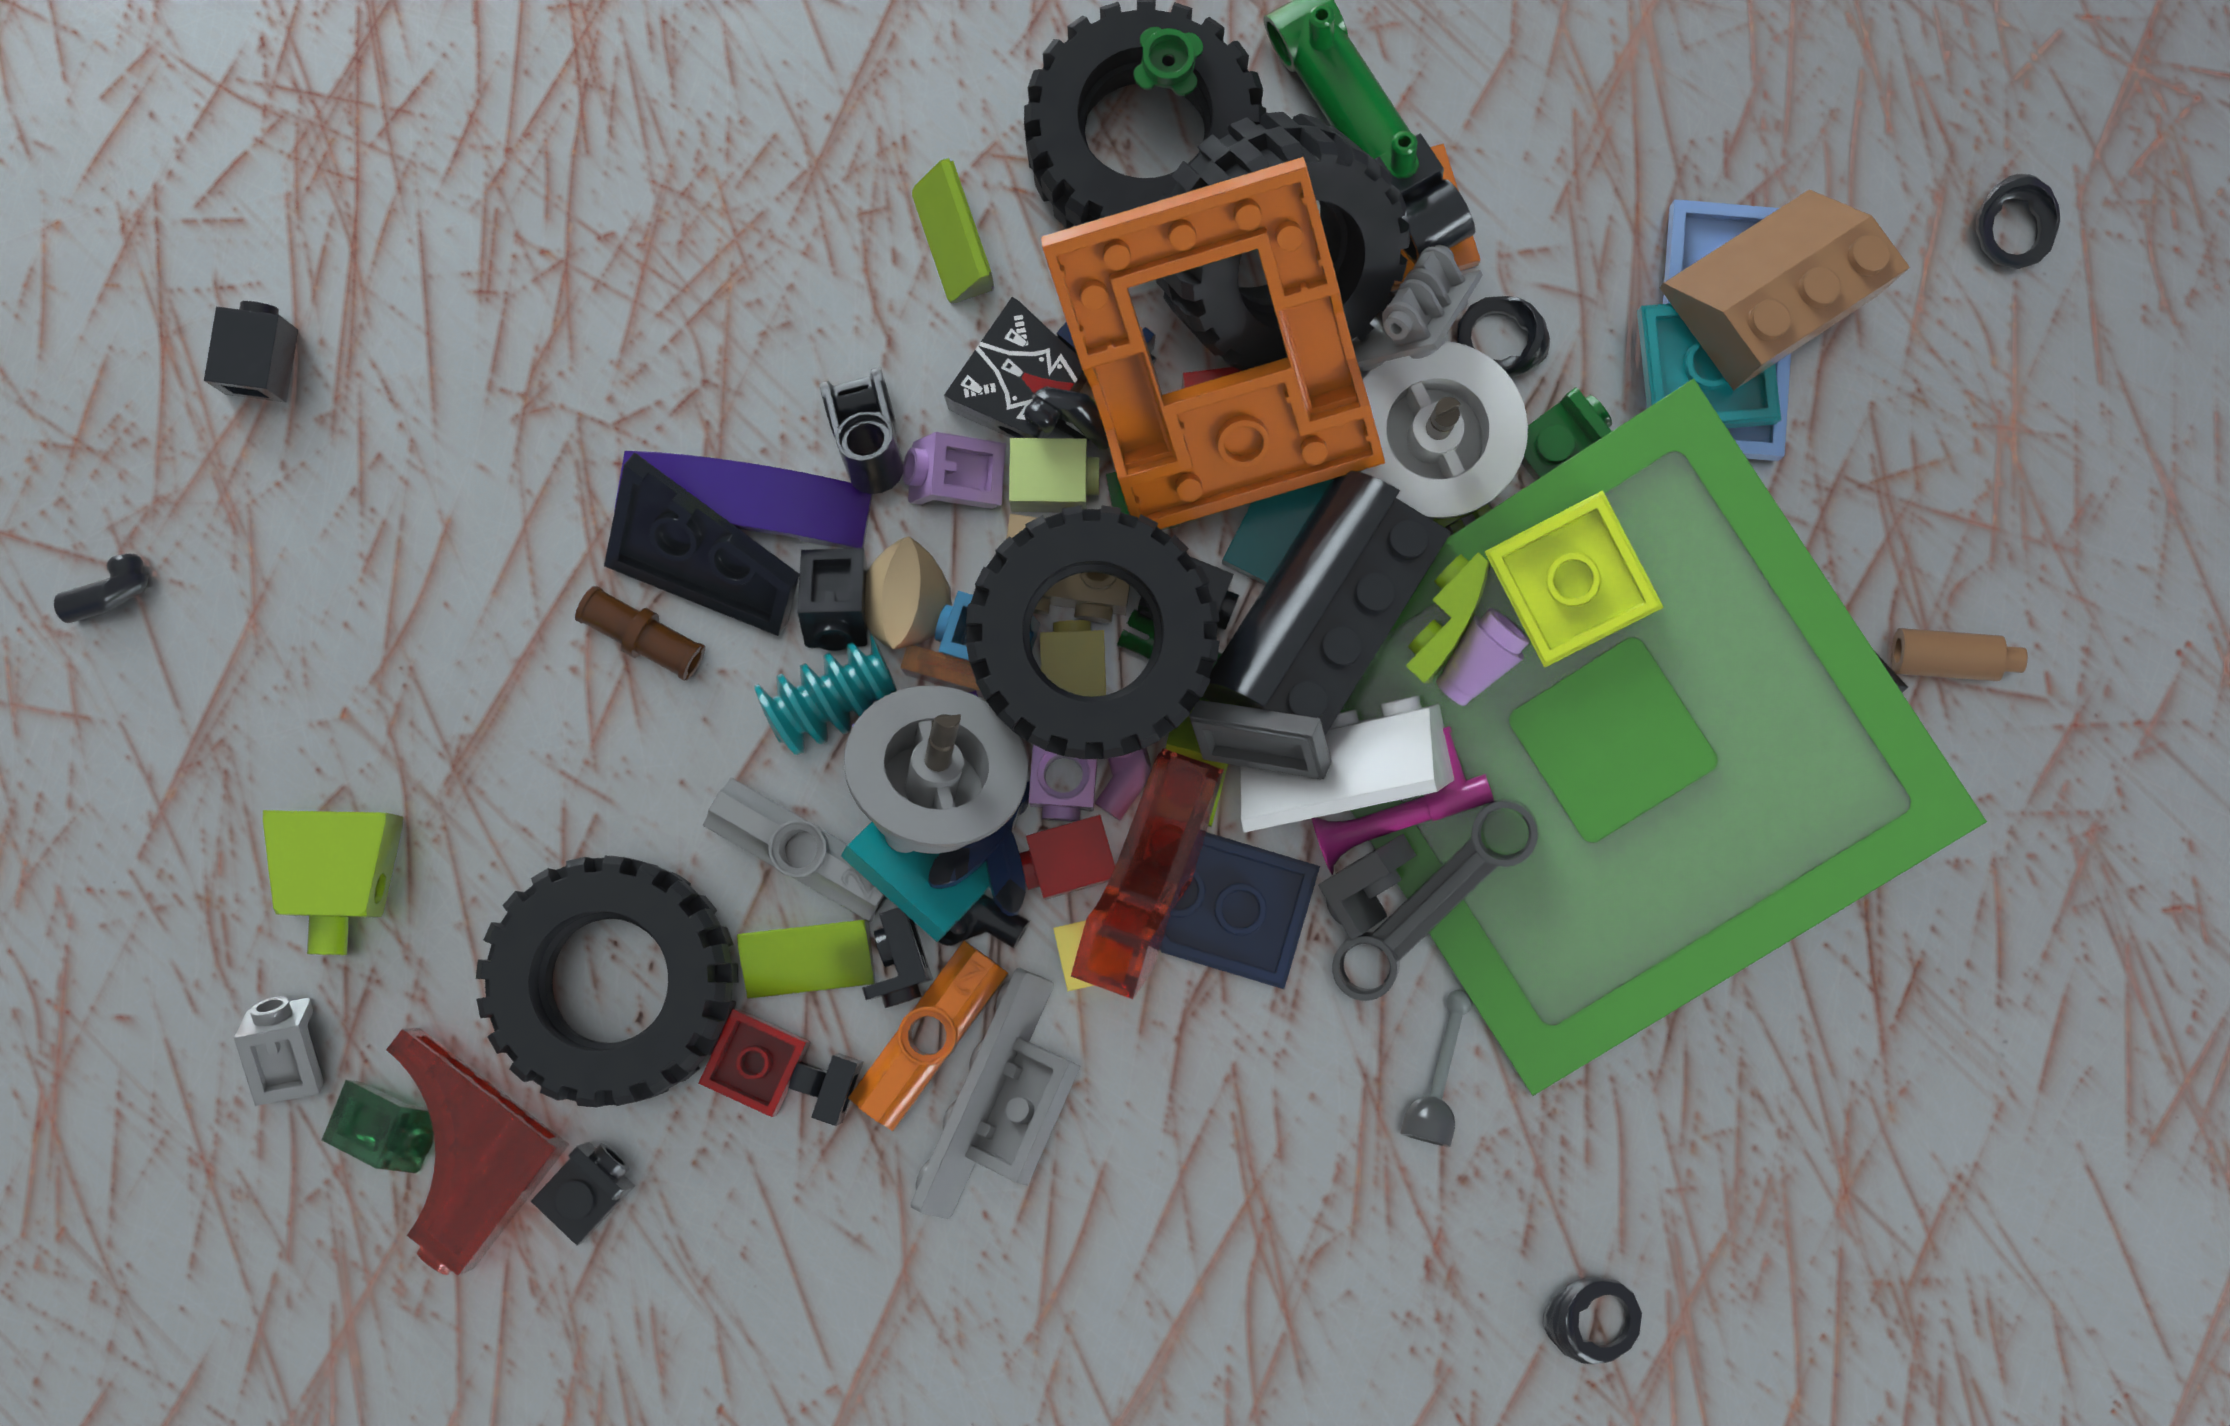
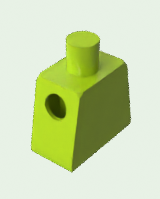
(330, 869)

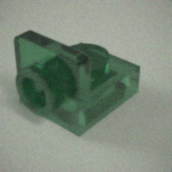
(379, 1129)

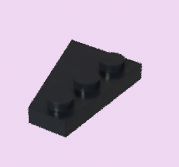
(695, 553)

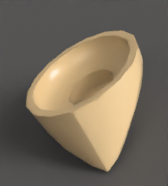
(904, 595)

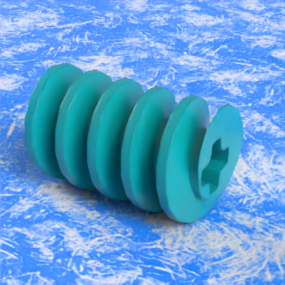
(826, 697)

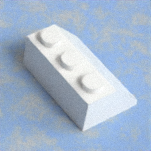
(1370, 765)

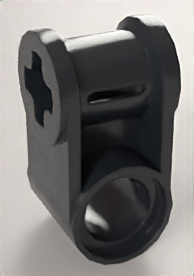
(863, 423)

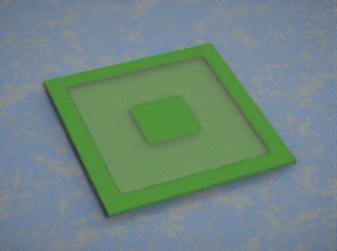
(1685, 776)

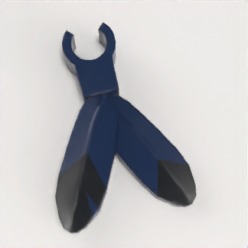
(1002, 863)

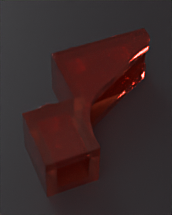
(1150, 875)

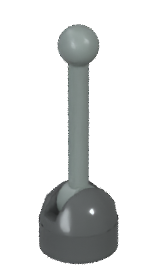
(1430, 1117)

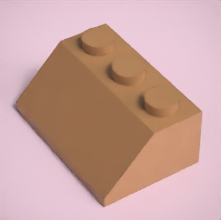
(1783, 283)

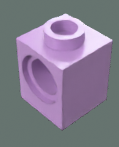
(1059, 805)

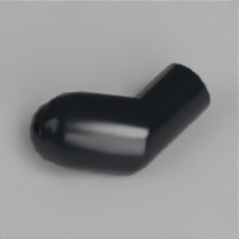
(1073, 407)
(101, 596)
(987, 917)

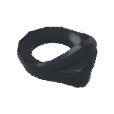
(2041, 204)
(1526, 317)
(1562, 1320)

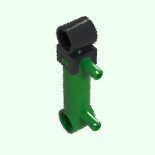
(1316, 45)

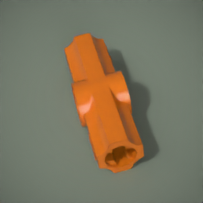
(904, 1070)

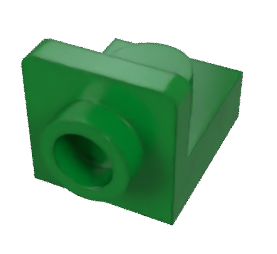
(1564, 432)

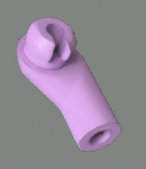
(1128, 779)

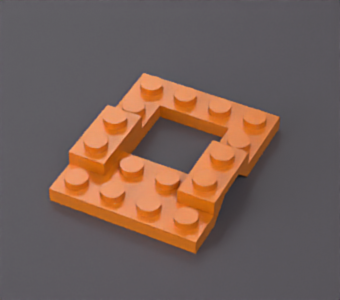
(1243, 431)

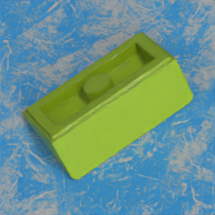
(952, 233)
(806, 958)

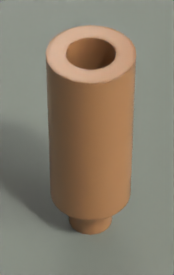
(1955, 655)

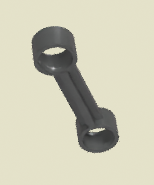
(1434, 900)

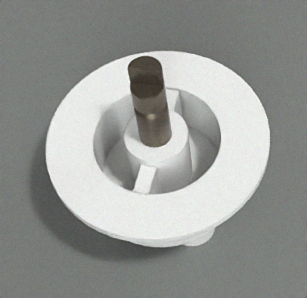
(1447, 429)

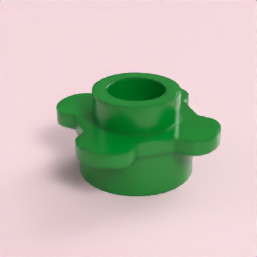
(1168, 42)

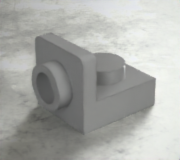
(278, 1051)

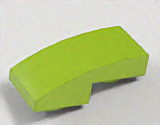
(1460, 598)

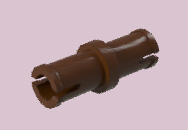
(640, 632)

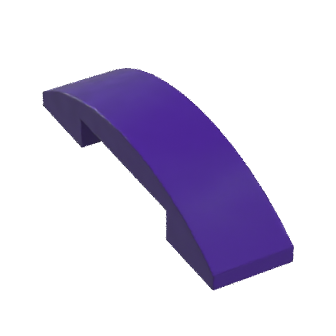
(770, 498)

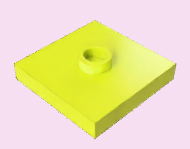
(1574, 579)

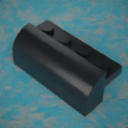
(1328, 602)

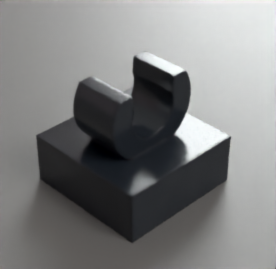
(829, 1086)

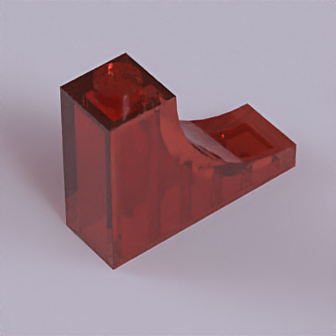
(485, 1155)

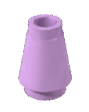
(1482, 656)

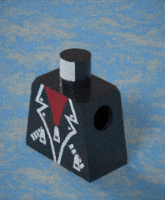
(1008, 368)

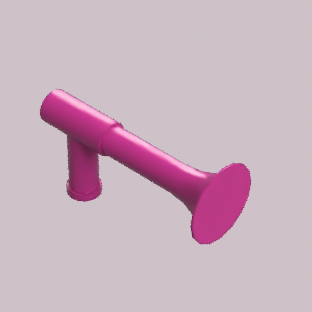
(1459, 796)

